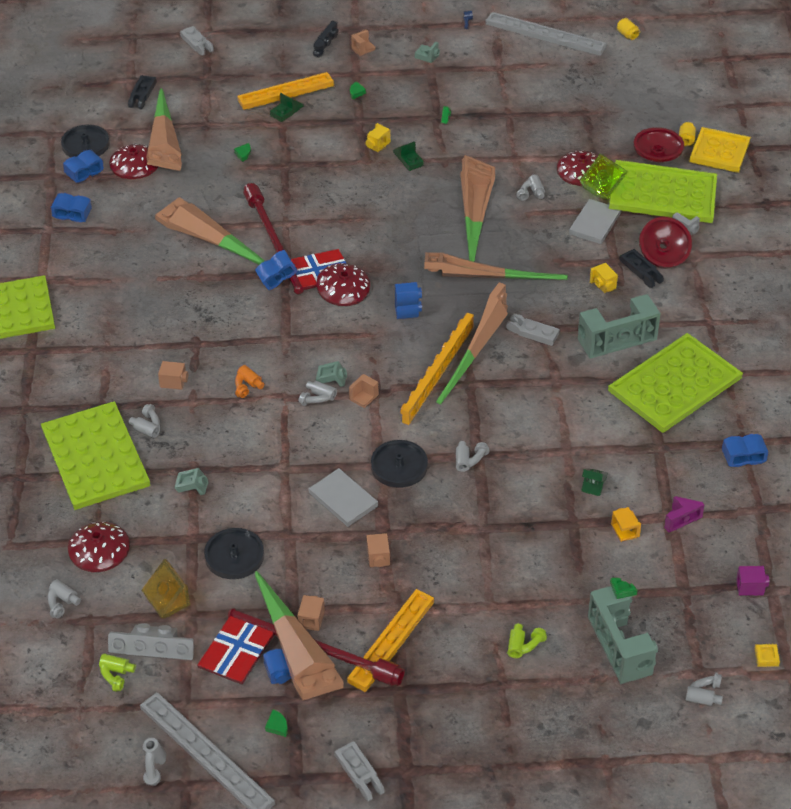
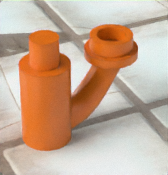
(249, 376)

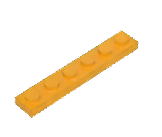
(291, 89)
(393, 637)

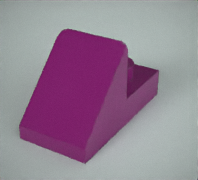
(683, 512)

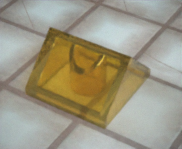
(166, 590)

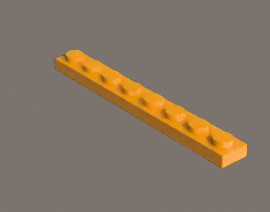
(437, 369)

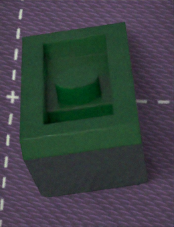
(286, 108)
(408, 156)
(593, 481)

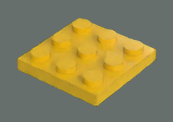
(720, 149)

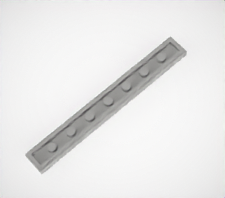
(546, 33)
(206, 753)

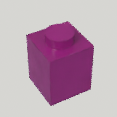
(751, 580)

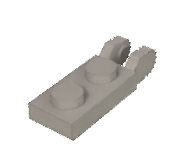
(196, 40)
(532, 329)
(358, 769)

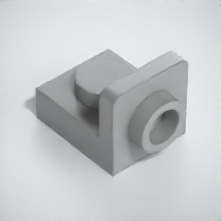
(692, 226)

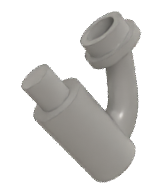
(536, 186)
(323, 391)
(146, 427)
(463, 461)
(65, 593)
(703, 696)
(156, 755)

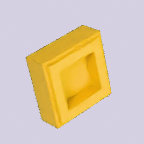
(767, 655)

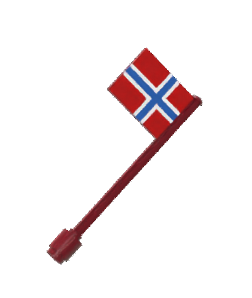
(307, 266)
(246, 638)

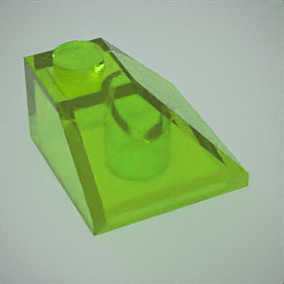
(603, 177)

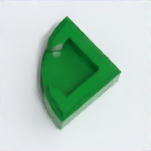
(357, 90)
(445, 114)
(243, 151)
(622, 589)
(276, 724)

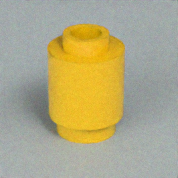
(628, 29)
(687, 132)

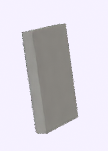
(594, 221)
(343, 497)

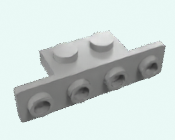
(152, 642)

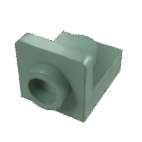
(428, 53)
(332, 372)
(191, 480)

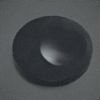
(85, 138)
(399, 463)
(234, 553)

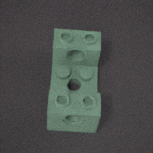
(606, 337)
(629, 657)

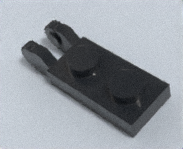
(325, 38)
(142, 91)
(641, 267)

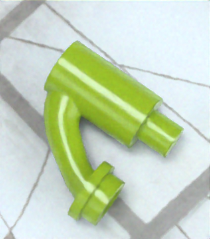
(516, 641)
(116, 664)

